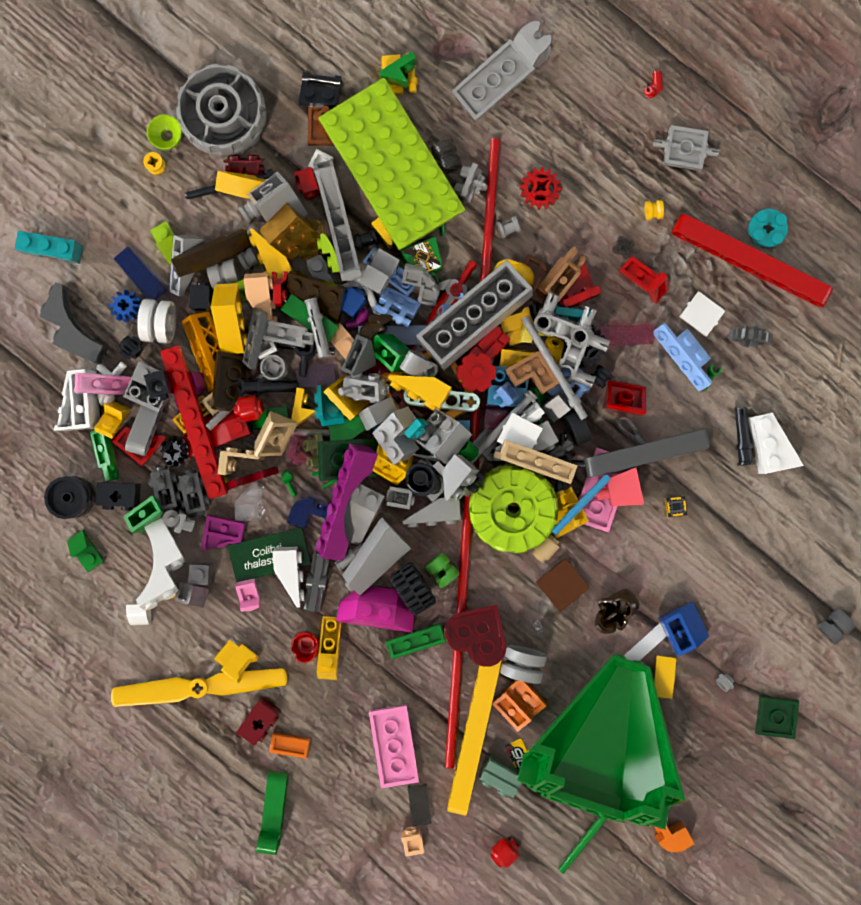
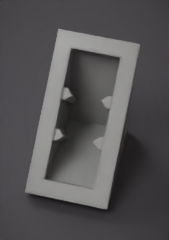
(378, 413)

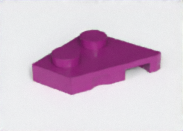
(221, 532)

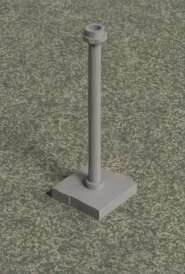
(529, 397)

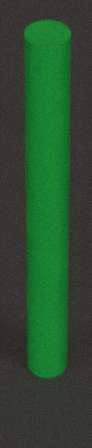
(581, 844)

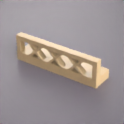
(536, 461)

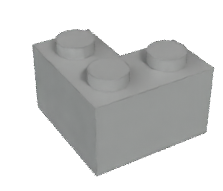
(379, 272)
(392, 437)

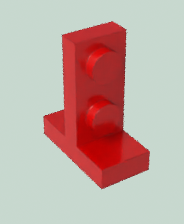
(645, 278)

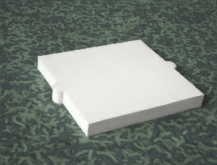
(702, 313)
(520, 431)

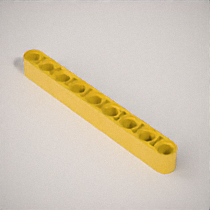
(473, 739)

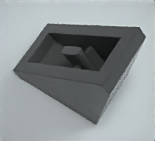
(360, 357)

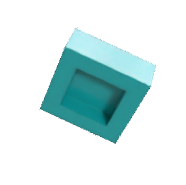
(416, 429)

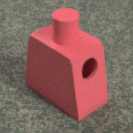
(622, 489)

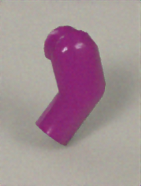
(361, 319)

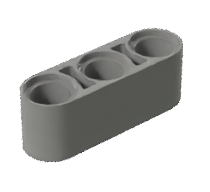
(143, 431)

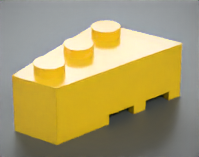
(228, 318)

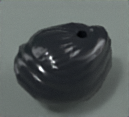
(419, 476)

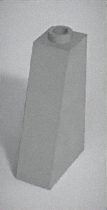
(374, 557)

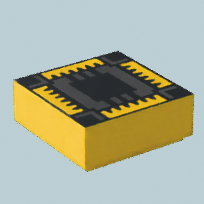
(676, 506)

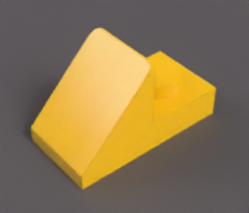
(299, 413)
(112, 419)

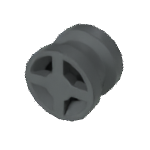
(248, 259)

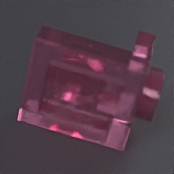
(295, 447)

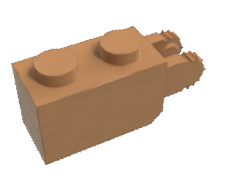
(562, 274)

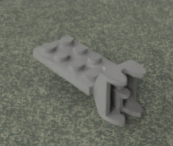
(503, 71)

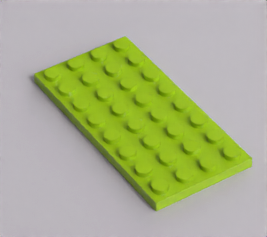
(391, 164)

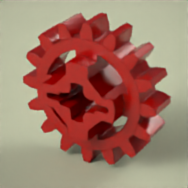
(545, 195)

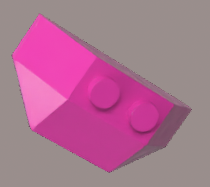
(376, 608)

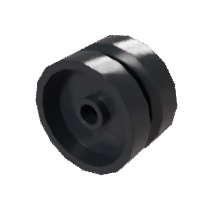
(69, 497)

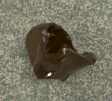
(616, 611)

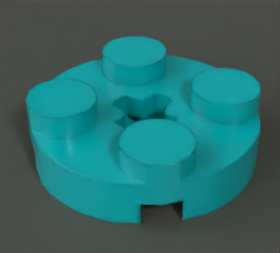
(775, 220)

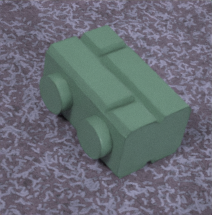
(500, 776)

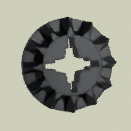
(177, 443)

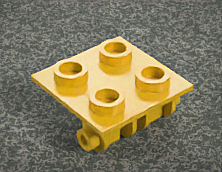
(566, 501)

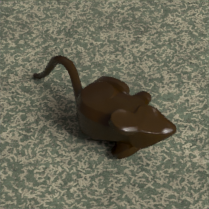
(375, 325)

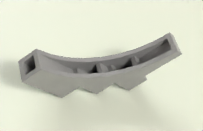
(337, 220)

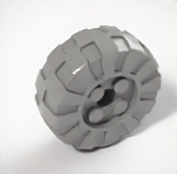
(233, 127)

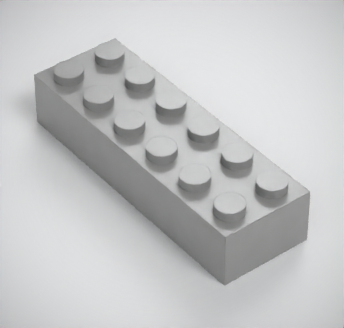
(475, 315)

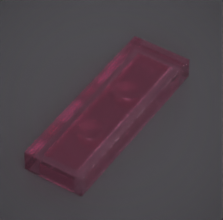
(628, 334)

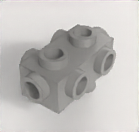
(365, 387)

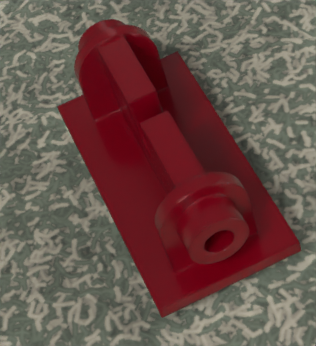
(252, 164)

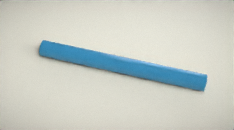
(581, 504)

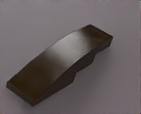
(212, 253)

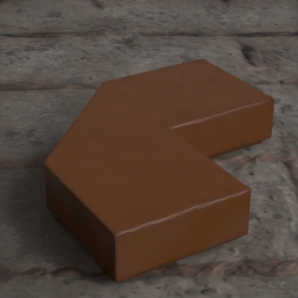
(540, 272)

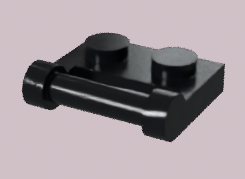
(319, 96)

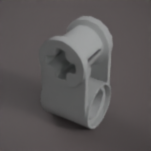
(418, 365)

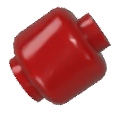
(249, 408)
(505, 852)

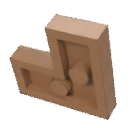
(535, 368)

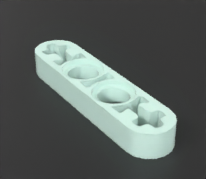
(466, 408)

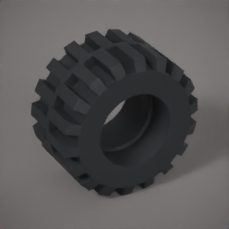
(412, 588)

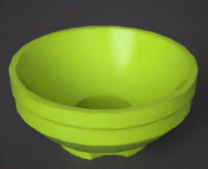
(158, 126)

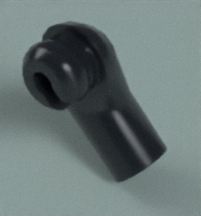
(534, 308)

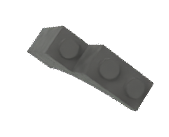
(70, 335)

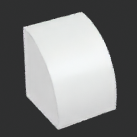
(137, 615)

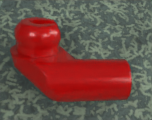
(656, 87)

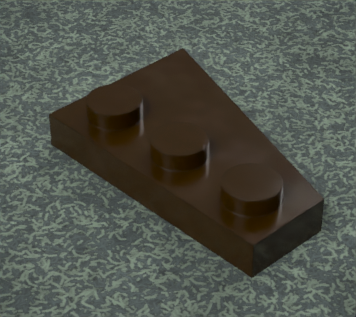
(328, 294)

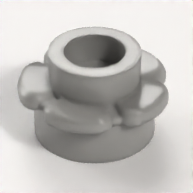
(725, 682)

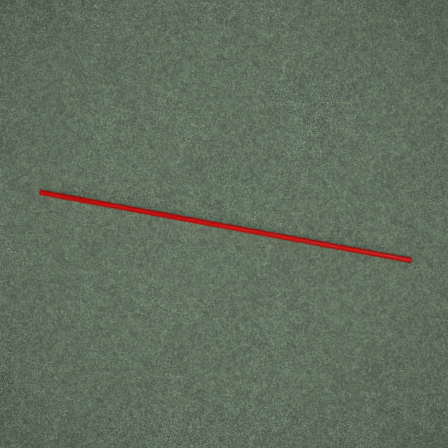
(474, 430)

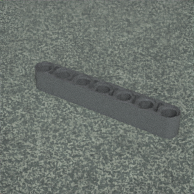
(647, 452)

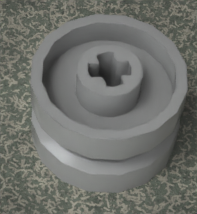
(523, 664)

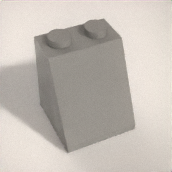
(273, 195)

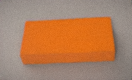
(289, 745)

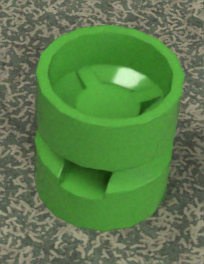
(436, 565)

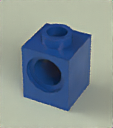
(353, 302)

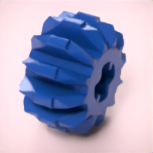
(119, 303)

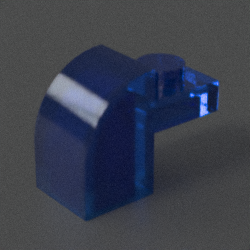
(302, 510)

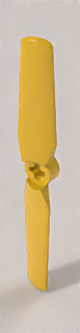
(179, 688)

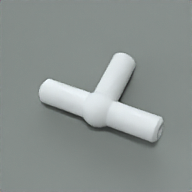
(117, 371)

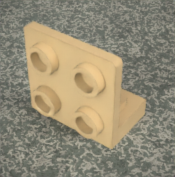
(228, 464)

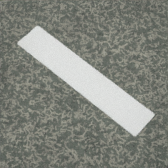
(646, 644)

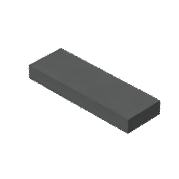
(254, 337)

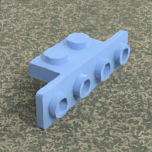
(686, 353)

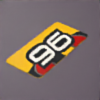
(516, 751)

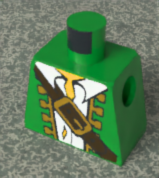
(425, 255)

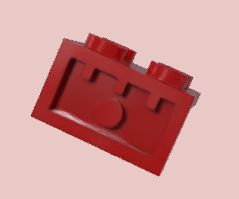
(580, 290)

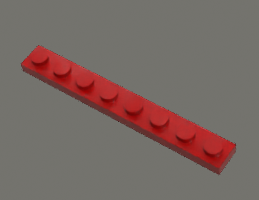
(194, 421)

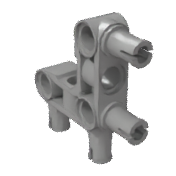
(566, 330)

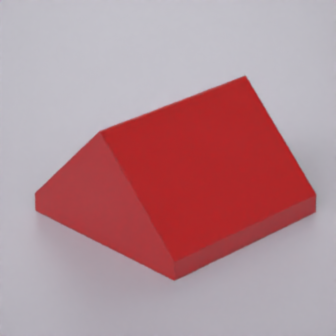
(625, 398)

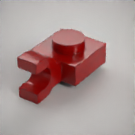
(279, 293)

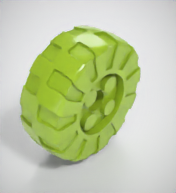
(516, 529)

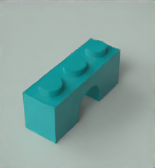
(49, 246)

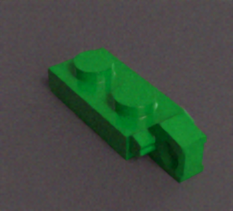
(105, 455)

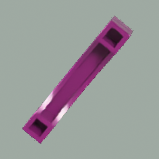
(357, 465)

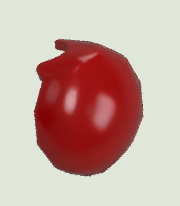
(305, 647)

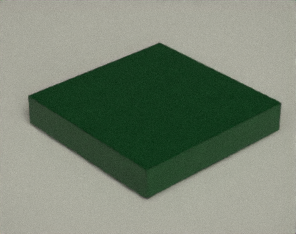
(777, 717)

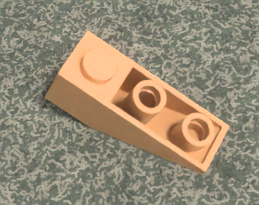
(259, 294)

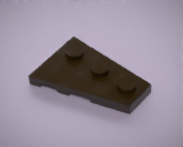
(227, 372)

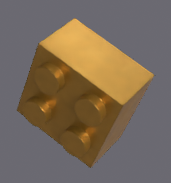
(289, 232)

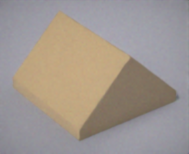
(274, 435)

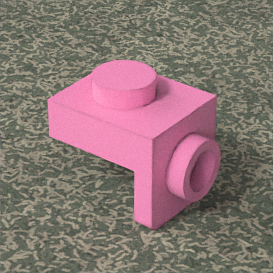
(248, 595)

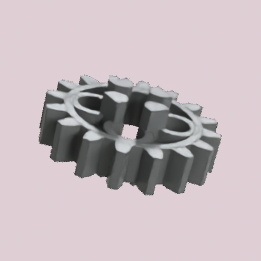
(750, 337)

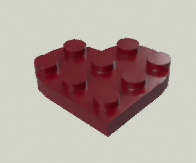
(478, 634)

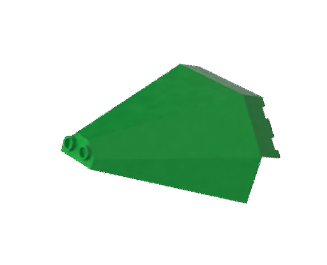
(609, 750)

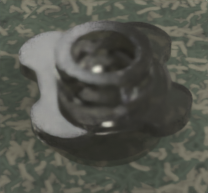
(621, 241)

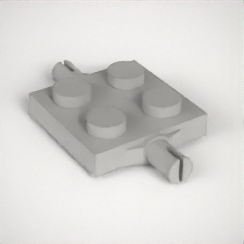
(685, 148)

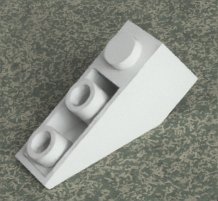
(286, 567)

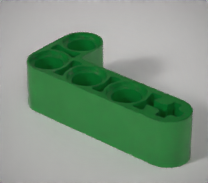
(273, 813)

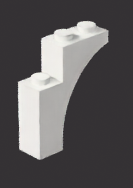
(165, 558)

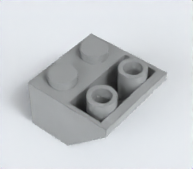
(138, 391)
(443, 436)

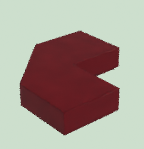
(252, 478)

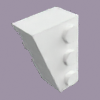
(77, 410)
(771, 445)

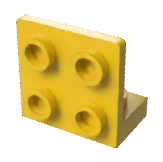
(386, 469)

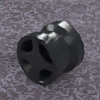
(602, 376)

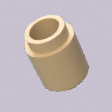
(546, 549)

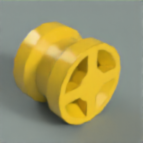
(158, 165)
(654, 210)

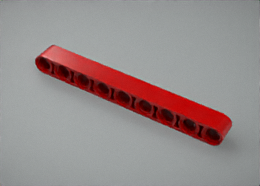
(752, 260)

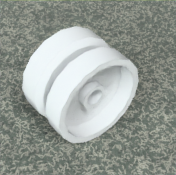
(156, 321)

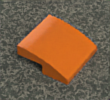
(519, 704)

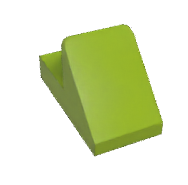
(164, 237)

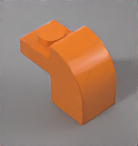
(674, 838)

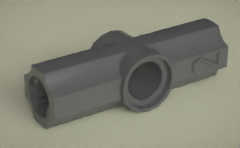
(316, 583)

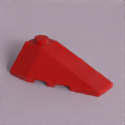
(225, 432)

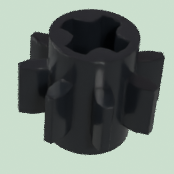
(131, 347)

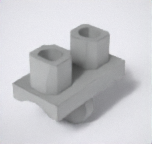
(473, 184)
(178, 520)

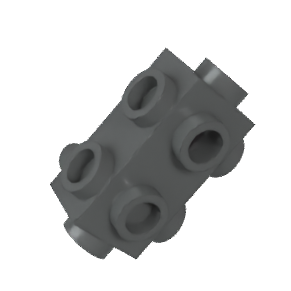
(164, 484)
(192, 488)

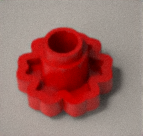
(476, 372)

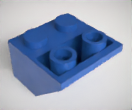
(684, 628)

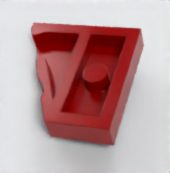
(120, 441)

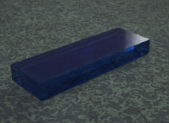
(139, 274)

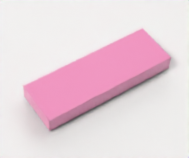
(101, 384)

